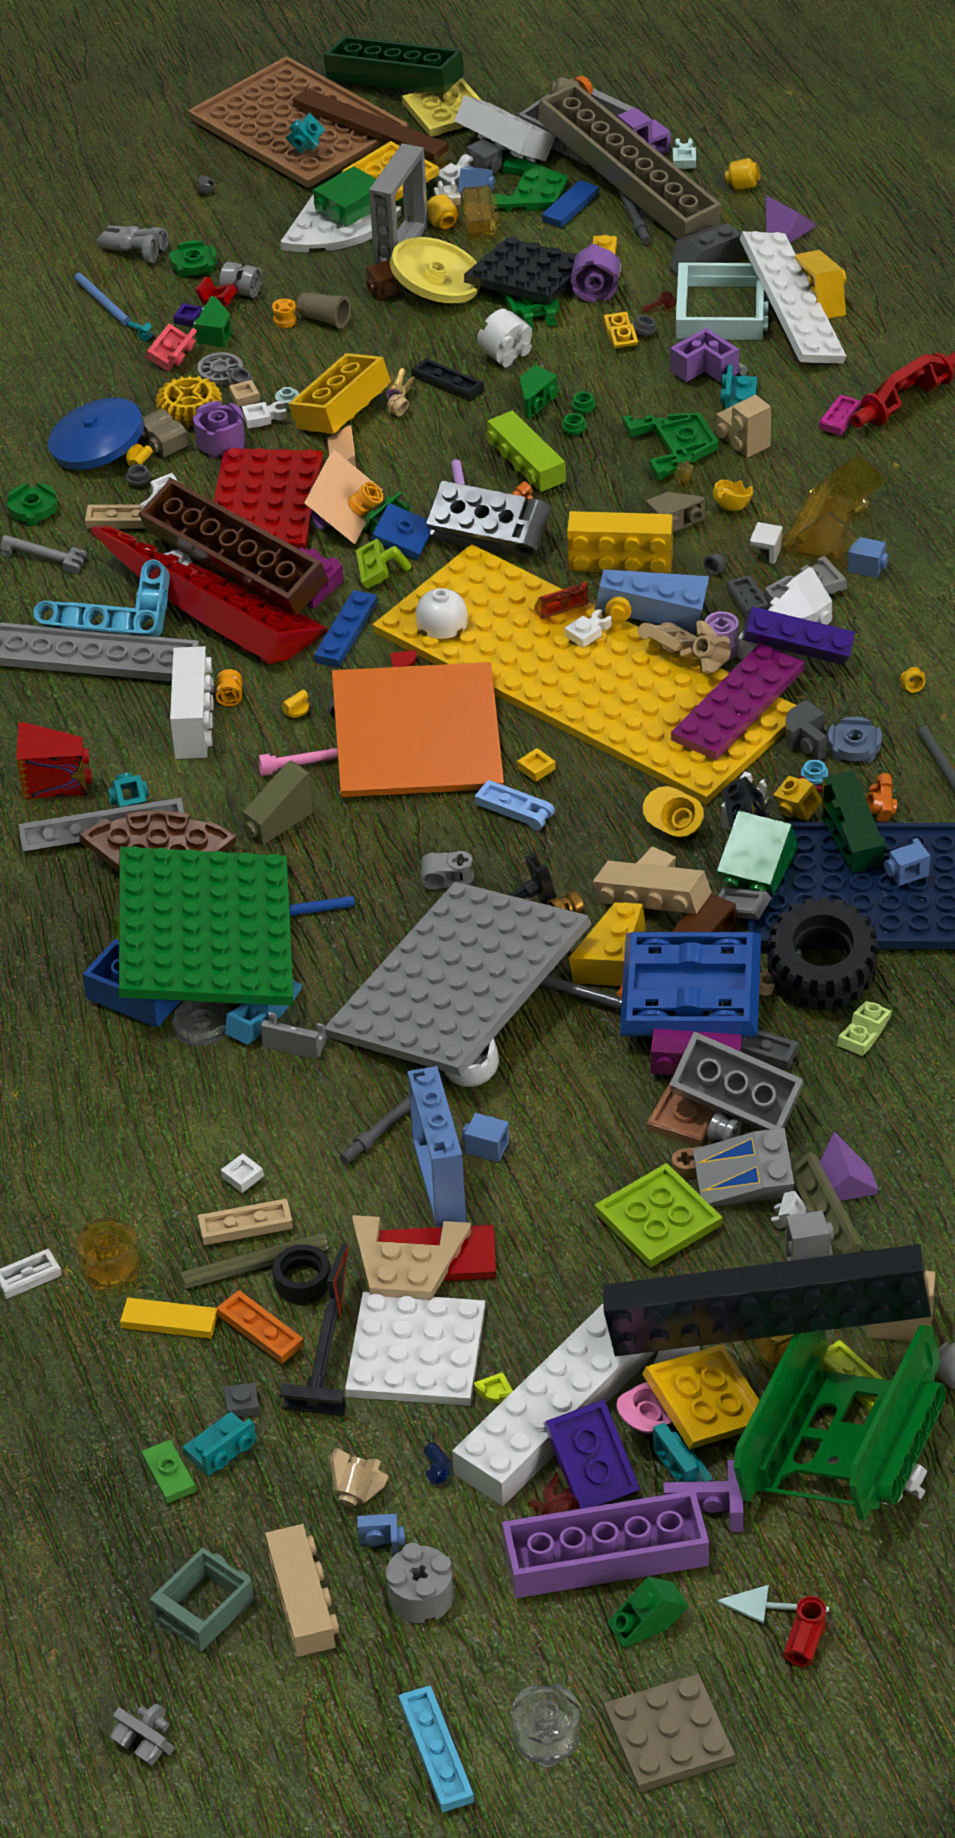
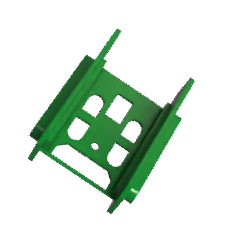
(871, 1456)

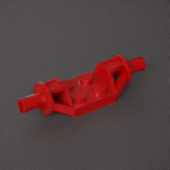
(926, 371)

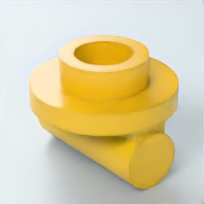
(138, 454)
(296, 705)

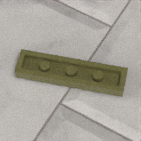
(820, 1196)

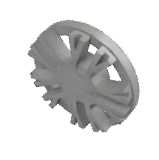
(219, 369)

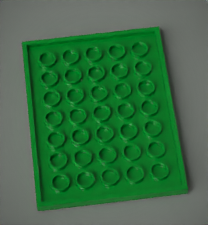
(204, 926)

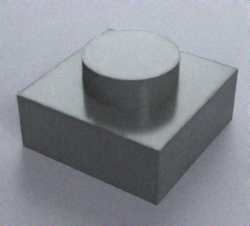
(242, 1399)

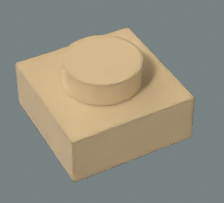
(244, 393)

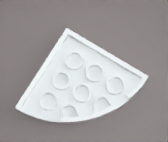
(317, 230)

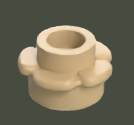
(397, 405)

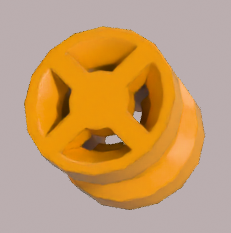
(284, 313)

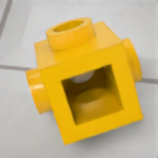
(797, 798)

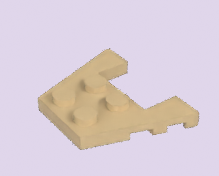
(403, 1267)

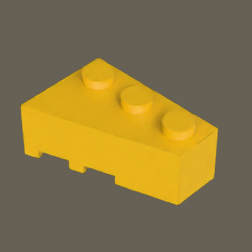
(826, 281)

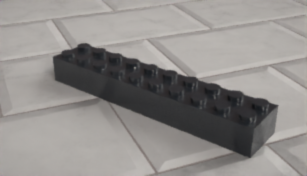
(767, 1300)

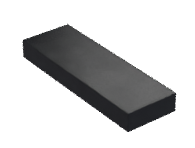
(447, 379)

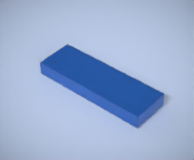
(570, 203)

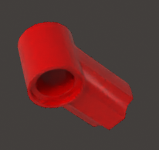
(806, 1632)

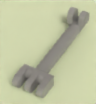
(71, 561)

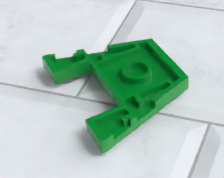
(537, 187)
(682, 435)

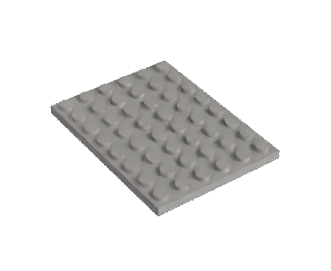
(457, 977)

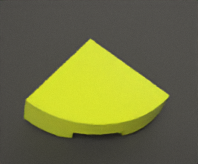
(494, 1388)

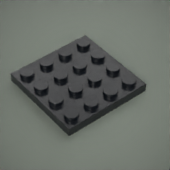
(524, 270)

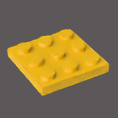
(376, 161)
(703, 1395)

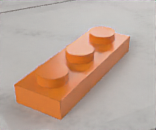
(260, 1327)

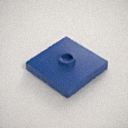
(402, 530)

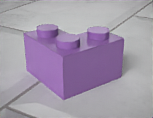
(648, 129)
(702, 354)

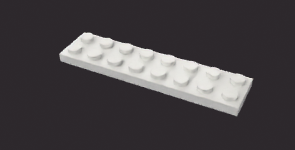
(792, 298)

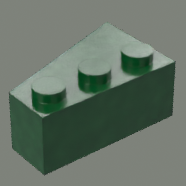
(851, 822)

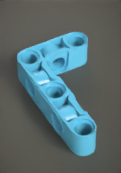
(150, 604)

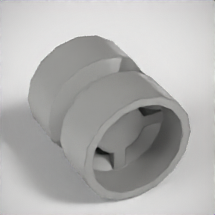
(246, 278)

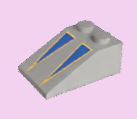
(744, 1168)

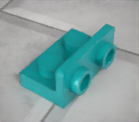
(736, 388)
(220, 1443)
(677, 1457)

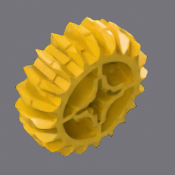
(185, 396)

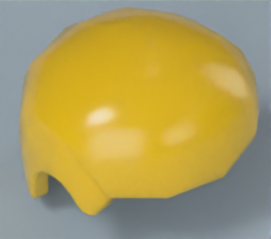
(732, 495)

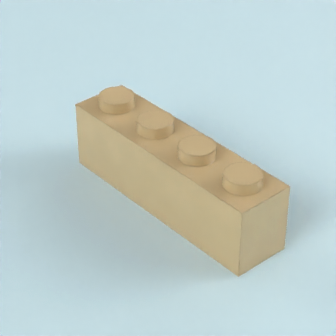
(652, 886)
(300, 1590)

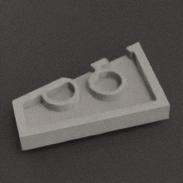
(826, 572)

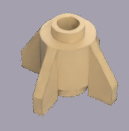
(709, 648)
(355, 1478)

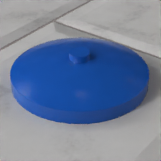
(96, 433)

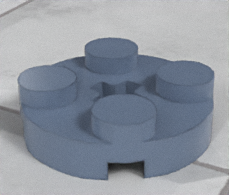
(845, 748)

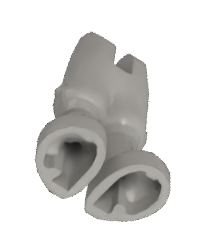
(127, 238)

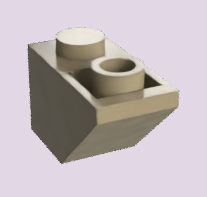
(684, 507)

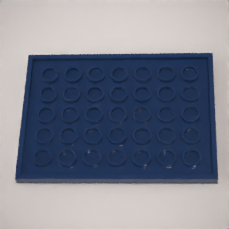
(903, 916)

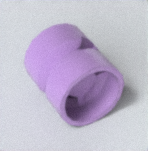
(725, 625)

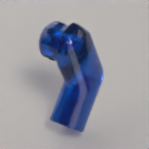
(440, 1464)

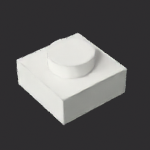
(242, 1173)

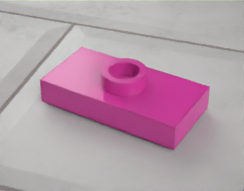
(838, 416)

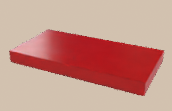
(476, 1254)

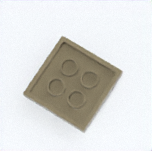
(669, 1733)

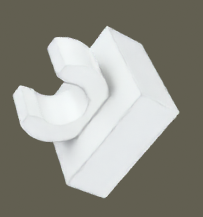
(450, 190)
(790, 1205)

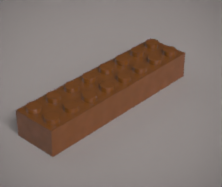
(233, 546)

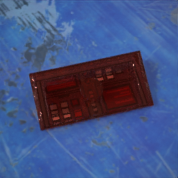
(562, 600)

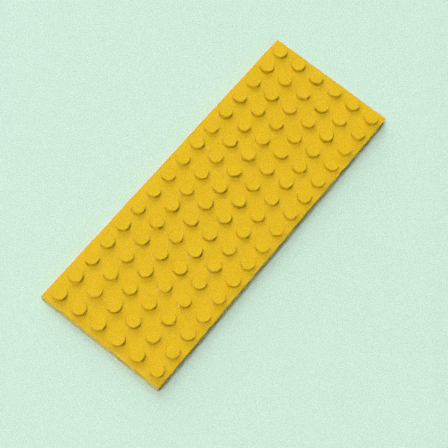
(612, 693)

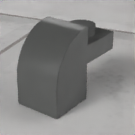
(805, 730)

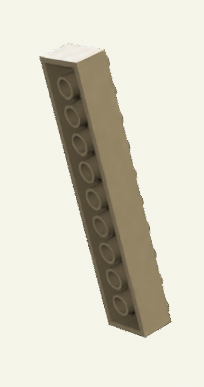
(628, 161)

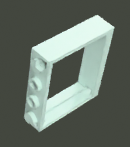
(720, 276)

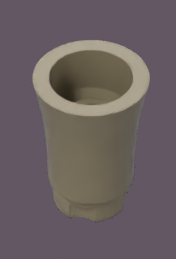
(325, 308)

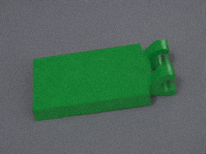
(528, 309)

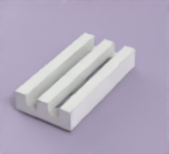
(29, 1276)

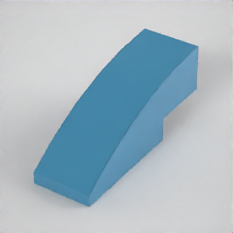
(246, 1020)

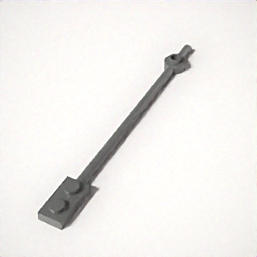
(764, 1047)

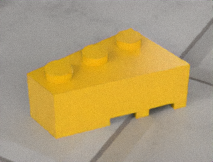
(601, 954)

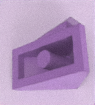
(785, 220)
(847, 1171)

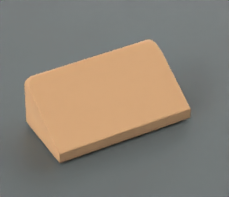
(343, 444)

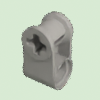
(444, 869)

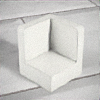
(768, 538)

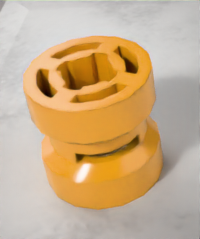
(365, 499)
(229, 687)

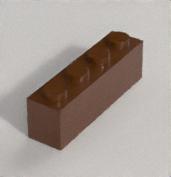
(714, 916)

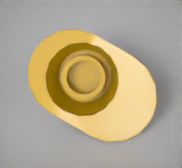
(673, 811)

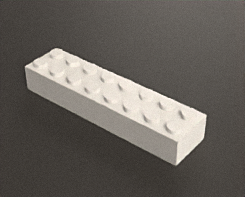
(513, 1439)

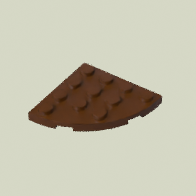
(155, 831)

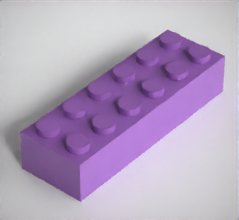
(605, 1543)

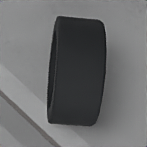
(301, 1291)

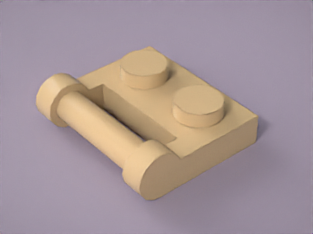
(668, 634)

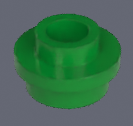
(583, 402)
(573, 424)

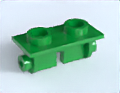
(374, 516)

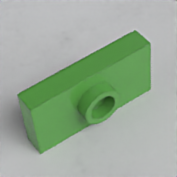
(168, 1471)

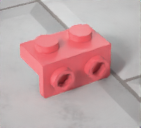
(170, 347)

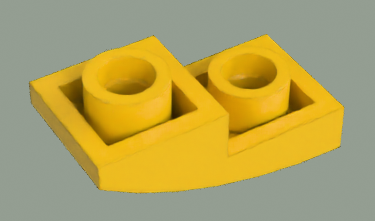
(620, 330)

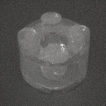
(546, 1723)

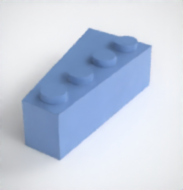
(656, 596)

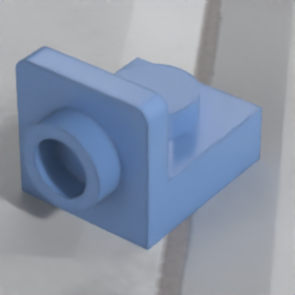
(380, 1530)

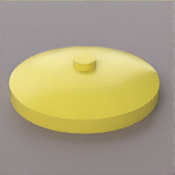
(433, 269)

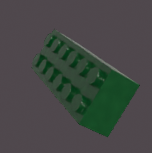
(394, 64)

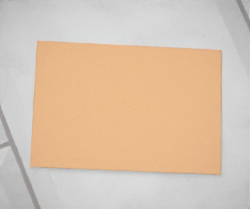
(331, 495)

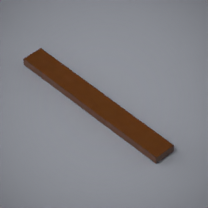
(368, 123)

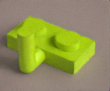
(373, 561)

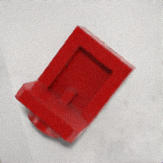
(223, 293)

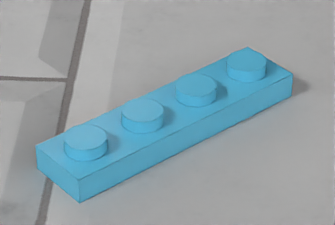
(436, 1749)

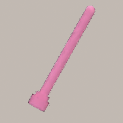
(270, 764)

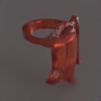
(554, 1503)

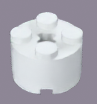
(505, 337)

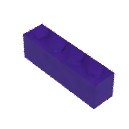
(798, 635)

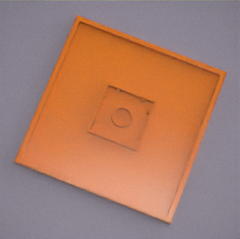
(416, 729)

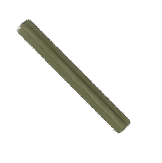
(245, 1262)

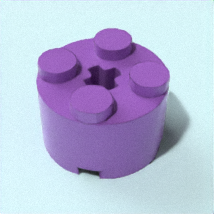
(595, 273)
(218, 428)

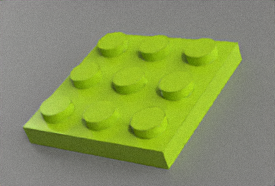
(658, 1215)

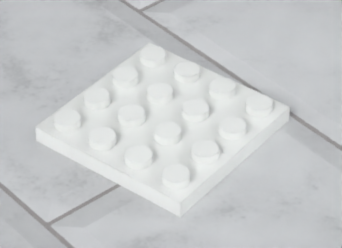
(416, 1349)

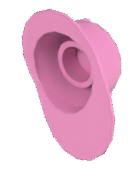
(642, 1409)

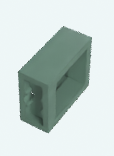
(185, 1624)

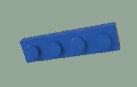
(345, 628)

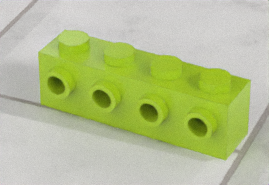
(526, 451)

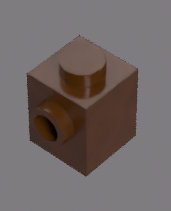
(382, 281)

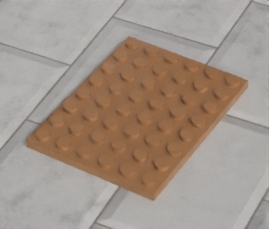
(261, 109)

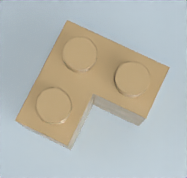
(746, 425)

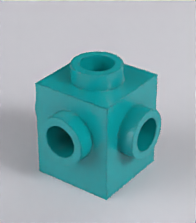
(305, 133)
(127, 782)

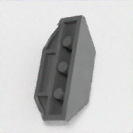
(709, 245)

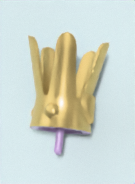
(397, 387)

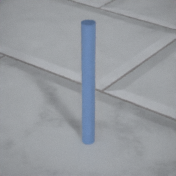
(102, 299)

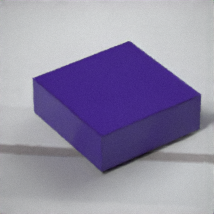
(187, 314)

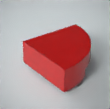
(404, 658)

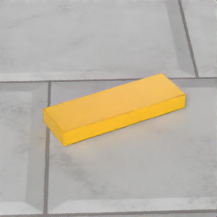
(169, 1318)

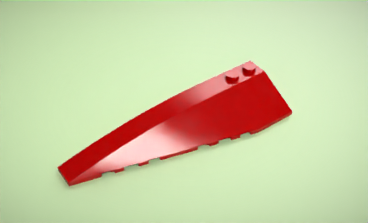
(220, 605)

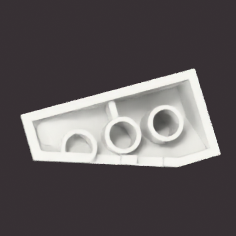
(803, 599)

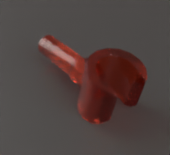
(665, 299)

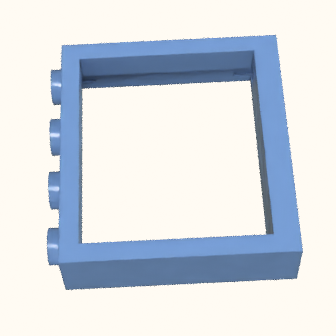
(436, 1146)

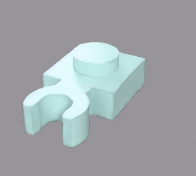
(684, 154)

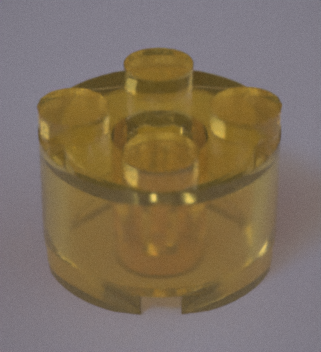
(108, 1253)

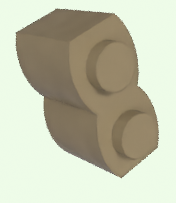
(163, 433)

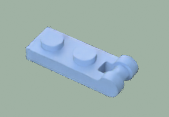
(514, 804)

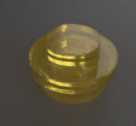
(684, 472)

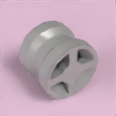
(723, 1128)

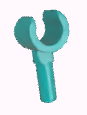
(143, 330)

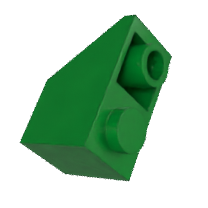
(213, 324)
(537, 389)
(647, 1611)

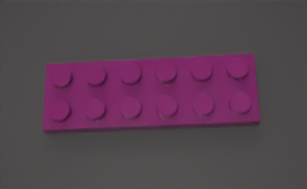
(737, 701)

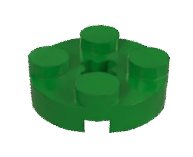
(193, 258)
(32, 503)

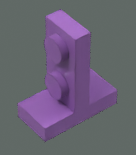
(715, 1496)

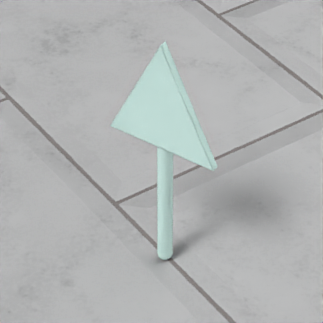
(754, 1603)

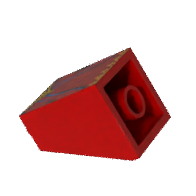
(51, 763)

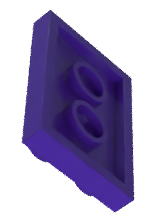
(591, 1455)

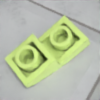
(865, 1028)

